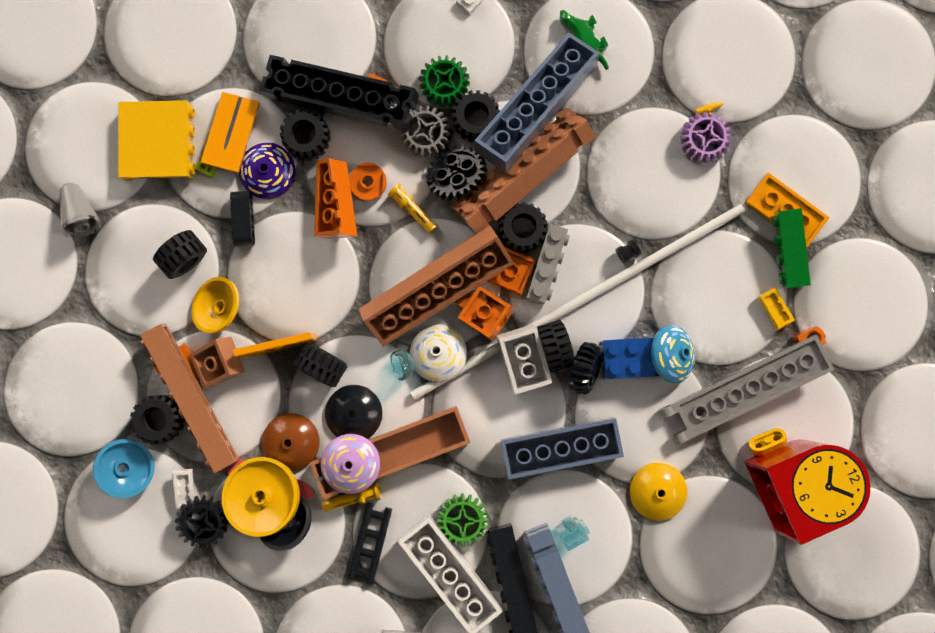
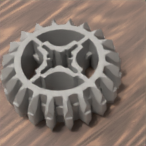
(431, 128)

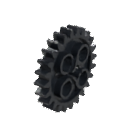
(456, 173)

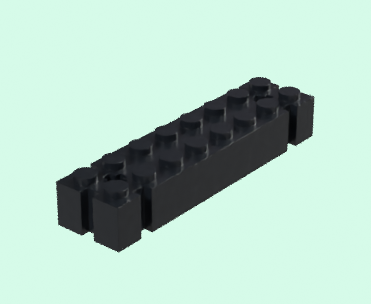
(339, 93)

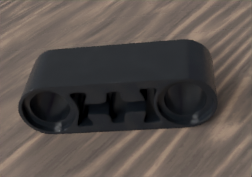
(242, 218)

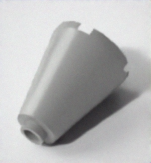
(76, 212)

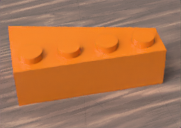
(333, 201)

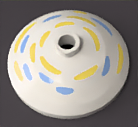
(447, 362)

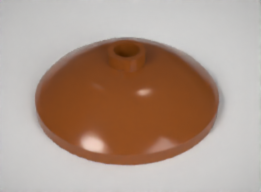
(302, 435)

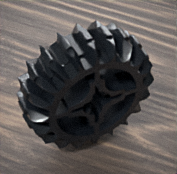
(585, 368)
(194, 518)

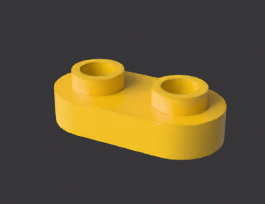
(766, 443)

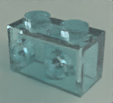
(573, 532)

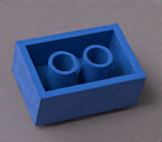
(627, 358)

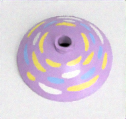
(364, 462)

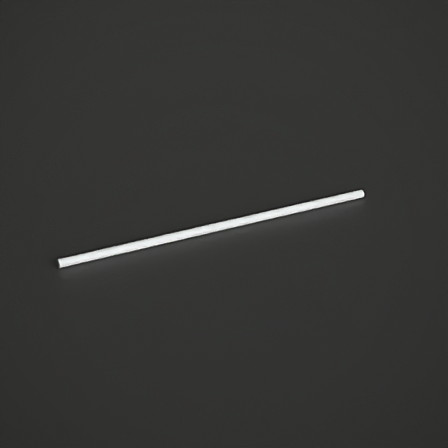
(596, 291)

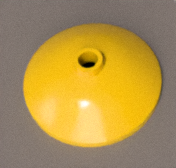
(215, 305)
(645, 489)

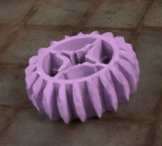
(713, 139)

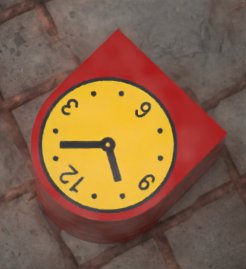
(810, 488)

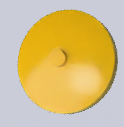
(260, 497)

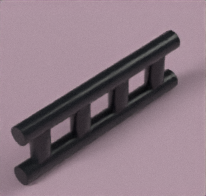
(374, 554)

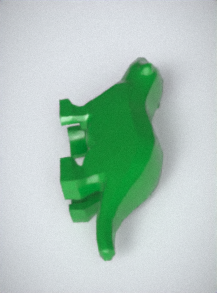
(583, 31)

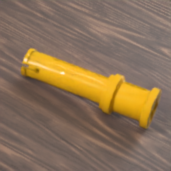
(407, 200)
(347, 499)

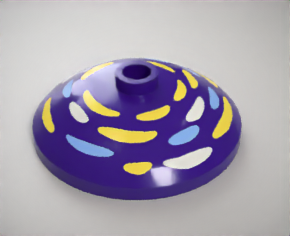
(277, 177)

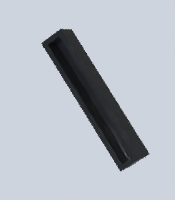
(512, 579)

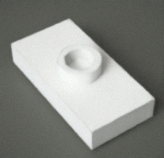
(183, 486)

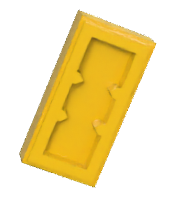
(776, 308)

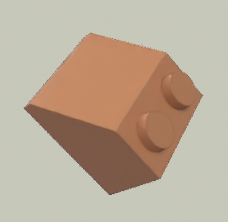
(217, 362)

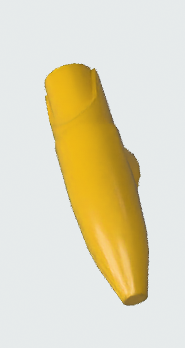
(708, 108)

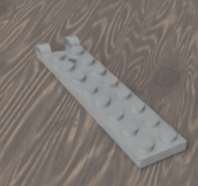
(749, 388)

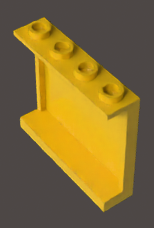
(155, 140)

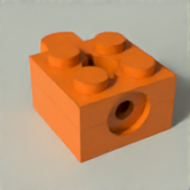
(484, 312)

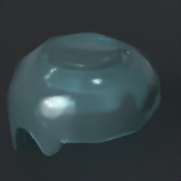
(402, 364)

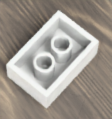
(524, 359)

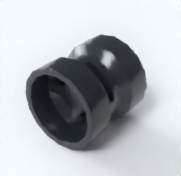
(626, 252)

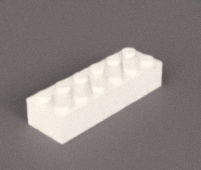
(450, 575)

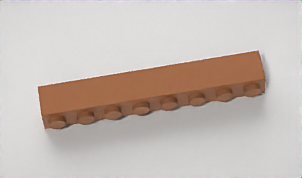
(189, 397)

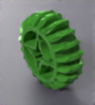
(471, 520)

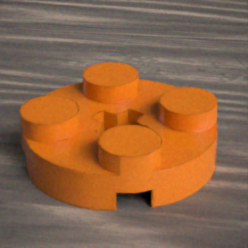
(376, 175)

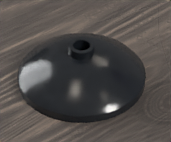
(363, 402)
(291, 536)

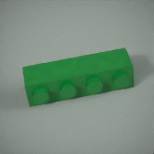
(791, 248)

